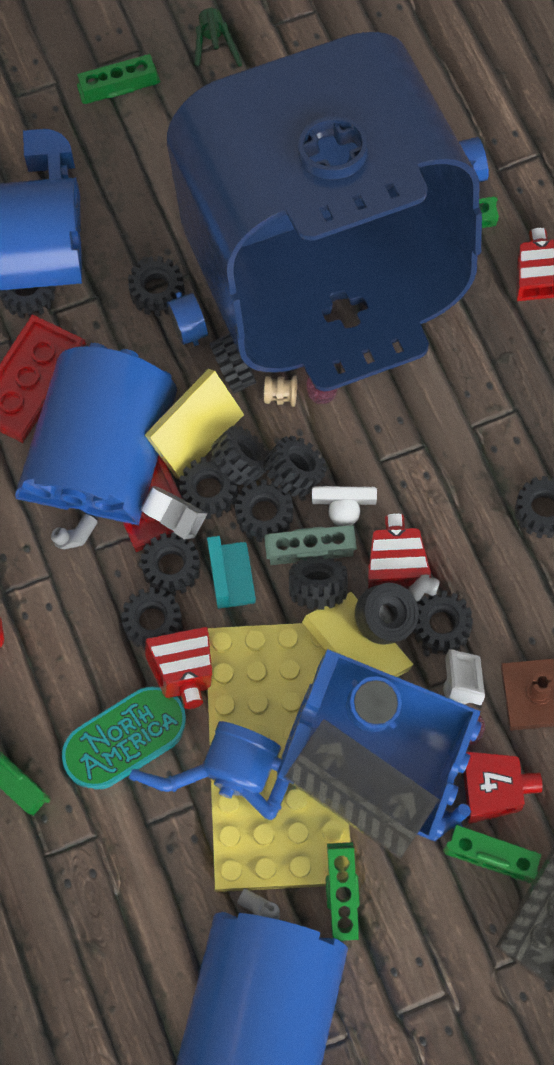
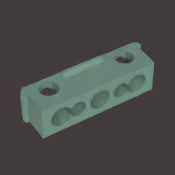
(313, 535)

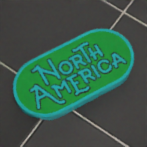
(123, 738)

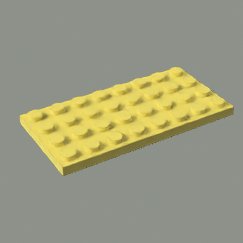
(260, 686)

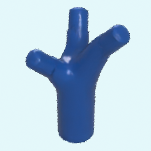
(455, 818)

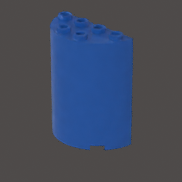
(40, 233)
(92, 434)
(424, 746)
(263, 994)

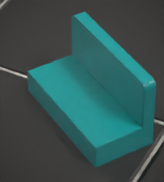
(231, 573)

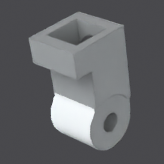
(173, 512)

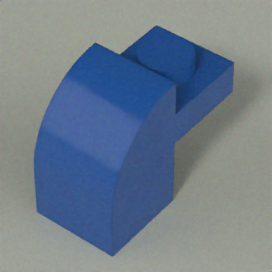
(47, 151)

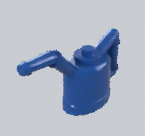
(239, 766)

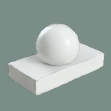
(344, 501)
(464, 678)

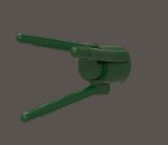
(212, 27)

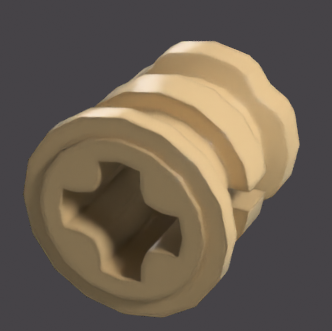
(280, 390)

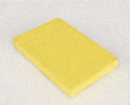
(194, 423)
(338, 632)

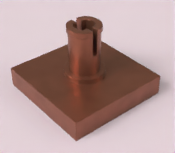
(529, 693)

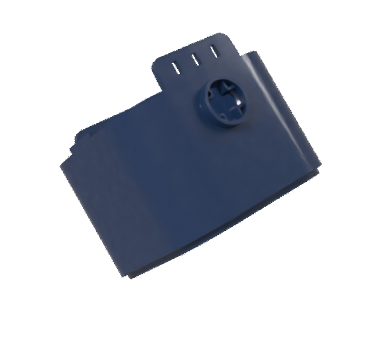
(322, 189)

